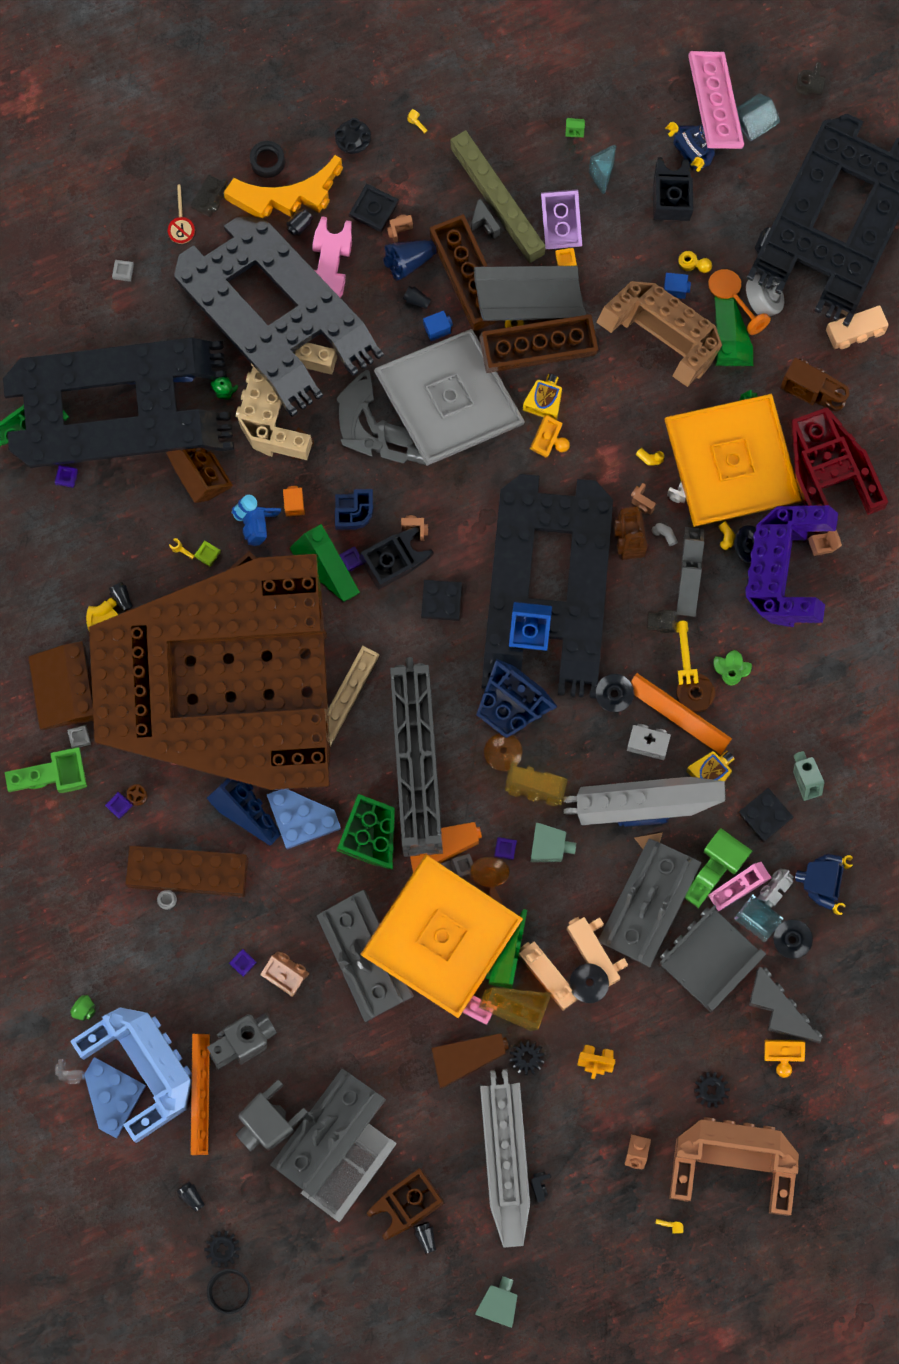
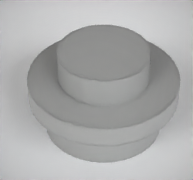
(166, 899)

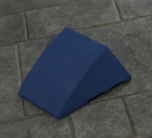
(512, 700)

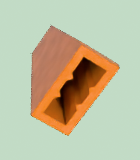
(454, 841)

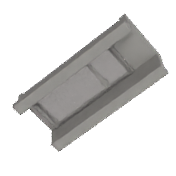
(353, 1173)

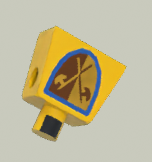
(544, 398)
(712, 767)

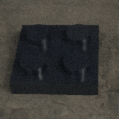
(373, 207)
(441, 600)
(765, 814)

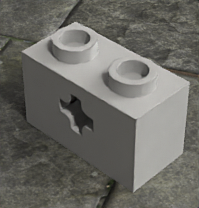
(639, 745)

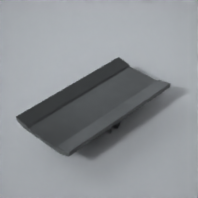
(528, 292)
(649, 902)
(348, 931)
(328, 1132)

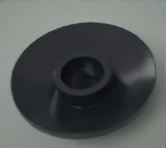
(744, 542)
(621, 685)
(795, 929)
(587, 993)

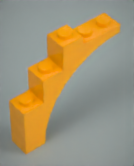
(287, 199)

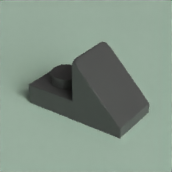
(483, 217)

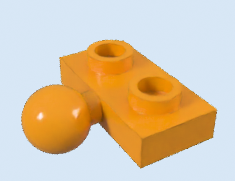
(547, 436)
(784, 1051)

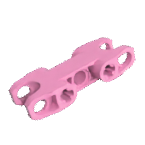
(331, 248)

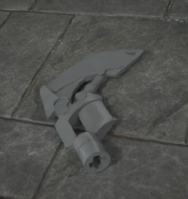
(351, 404)

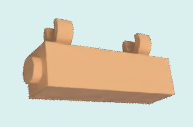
(591, 949)
(547, 974)

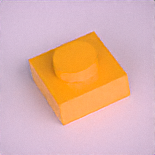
(565, 257)

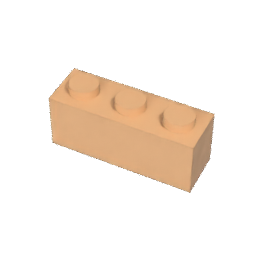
(862, 326)

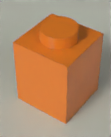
(293, 501)

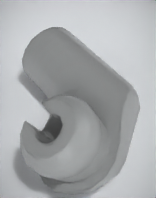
(666, 531)

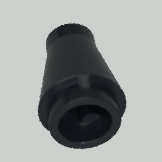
(416, 297)
(121, 596)
(190, 1195)
(425, 1236)

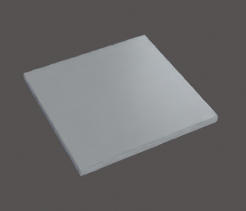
(448, 397)

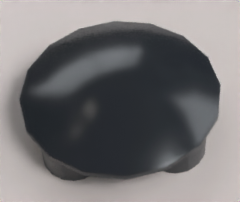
(353, 136)

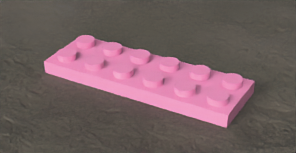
(716, 100)

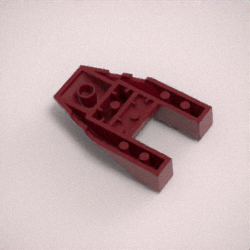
(830, 455)

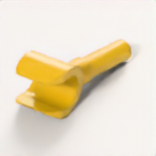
(412, 118)
(179, 548)
(677, 1227)

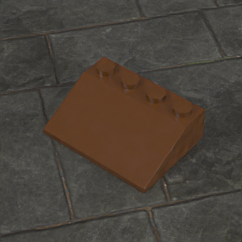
(62, 686)

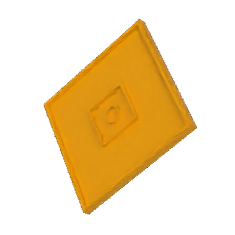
(732, 460)
(441, 936)

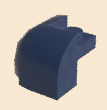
(353, 510)

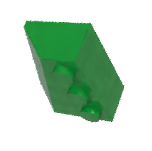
(369, 832)

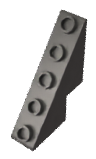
(690, 571)
(784, 1015)

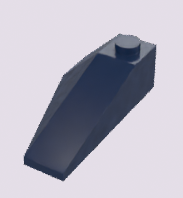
(241, 806)

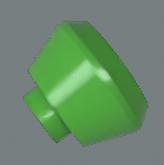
(83, 1008)

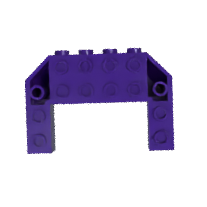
(771, 563)

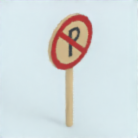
(180, 229)

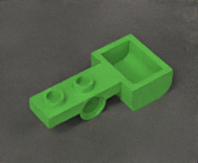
(64, 770)
(724, 854)

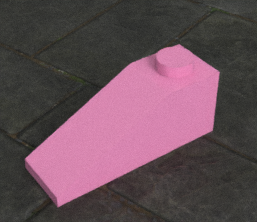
(739, 886)

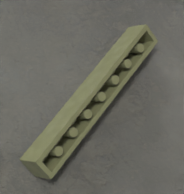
(497, 197)

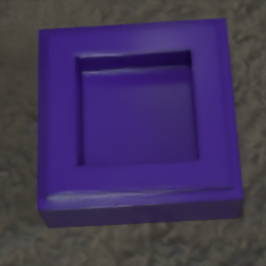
(66, 476)
(351, 559)
(118, 805)
(505, 848)
(242, 963)

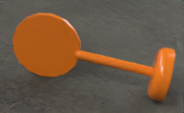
(726, 285)

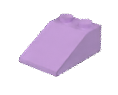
(561, 219)

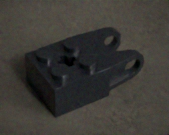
(672, 192)
(400, 555)

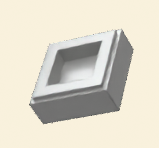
(123, 270)
(79, 736)

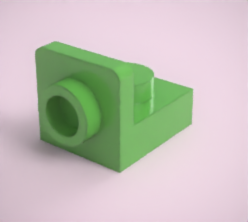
(575, 127)

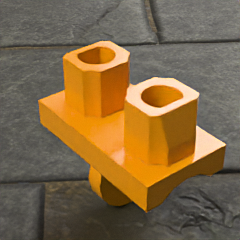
(595, 1063)

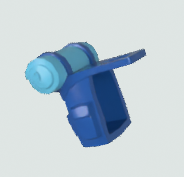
(253, 519)

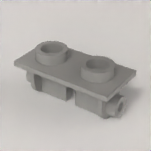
(780, 880)

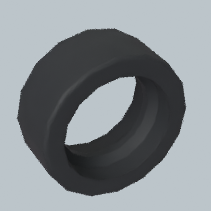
(267, 146)

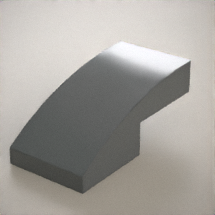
(460, 865)

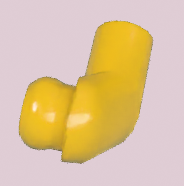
(650, 459)
(729, 536)

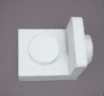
(677, 496)

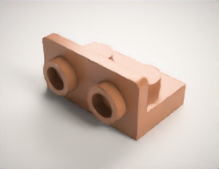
(284, 973)

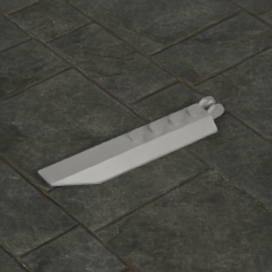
(645, 800)
(506, 1159)

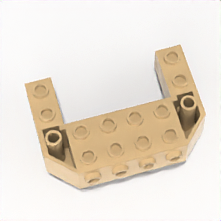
(261, 407)

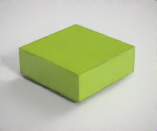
(207, 553)

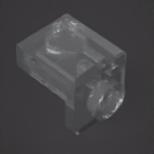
(72, 1076)

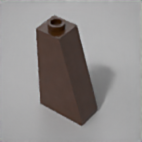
(465, 1057)

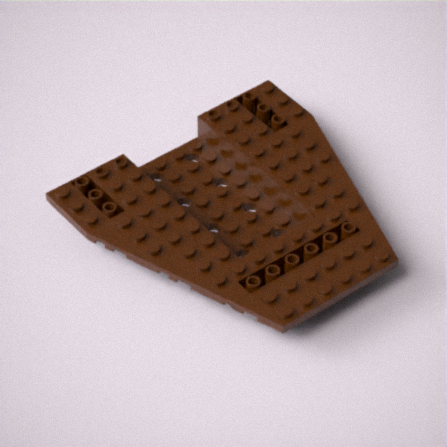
(247, 610)

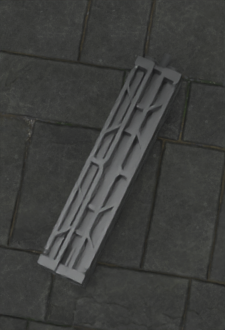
(416, 759)

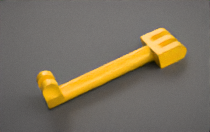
(682, 628)

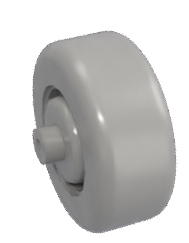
(763, 299)

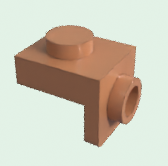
(399, 224)
(641, 501)
(411, 522)
(824, 543)
(637, 1152)

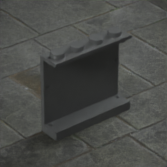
(711, 958)

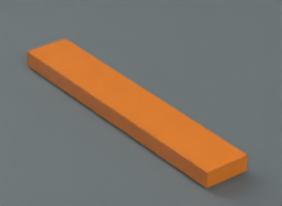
(680, 714)
(200, 1094)

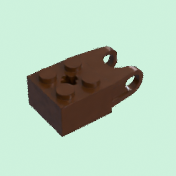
(813, 385)
(631, 533)
(401, 1207)

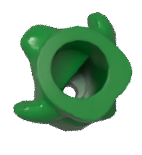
(223, 388)

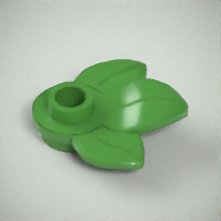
(732, 665)

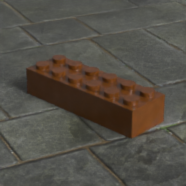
(459, 257)
(538, 343)
(187, 871)

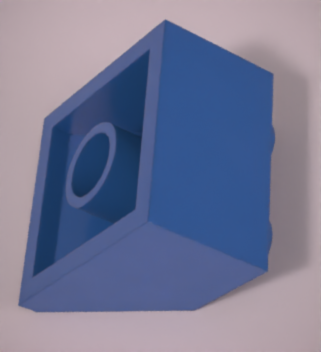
(530, 626)

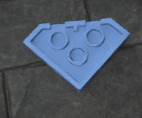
(301, 817)
(111, 1095)

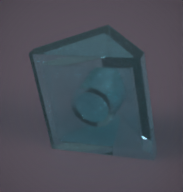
(757, 116)
(601, 167)
(758, 918)

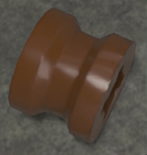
(134, 792)

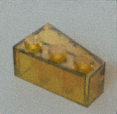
(535, 785)
(516, 1006)

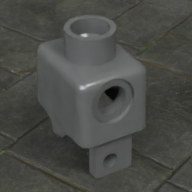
(235, 1047)
(266, 1122)

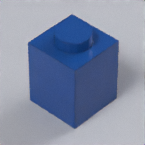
(677, 285)
(437, 325)

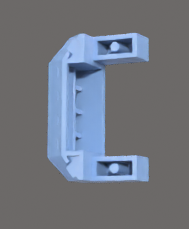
(152, 1058)

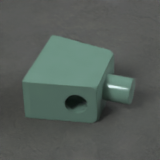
(807, 776)
(550, 844)
(499, 1303)

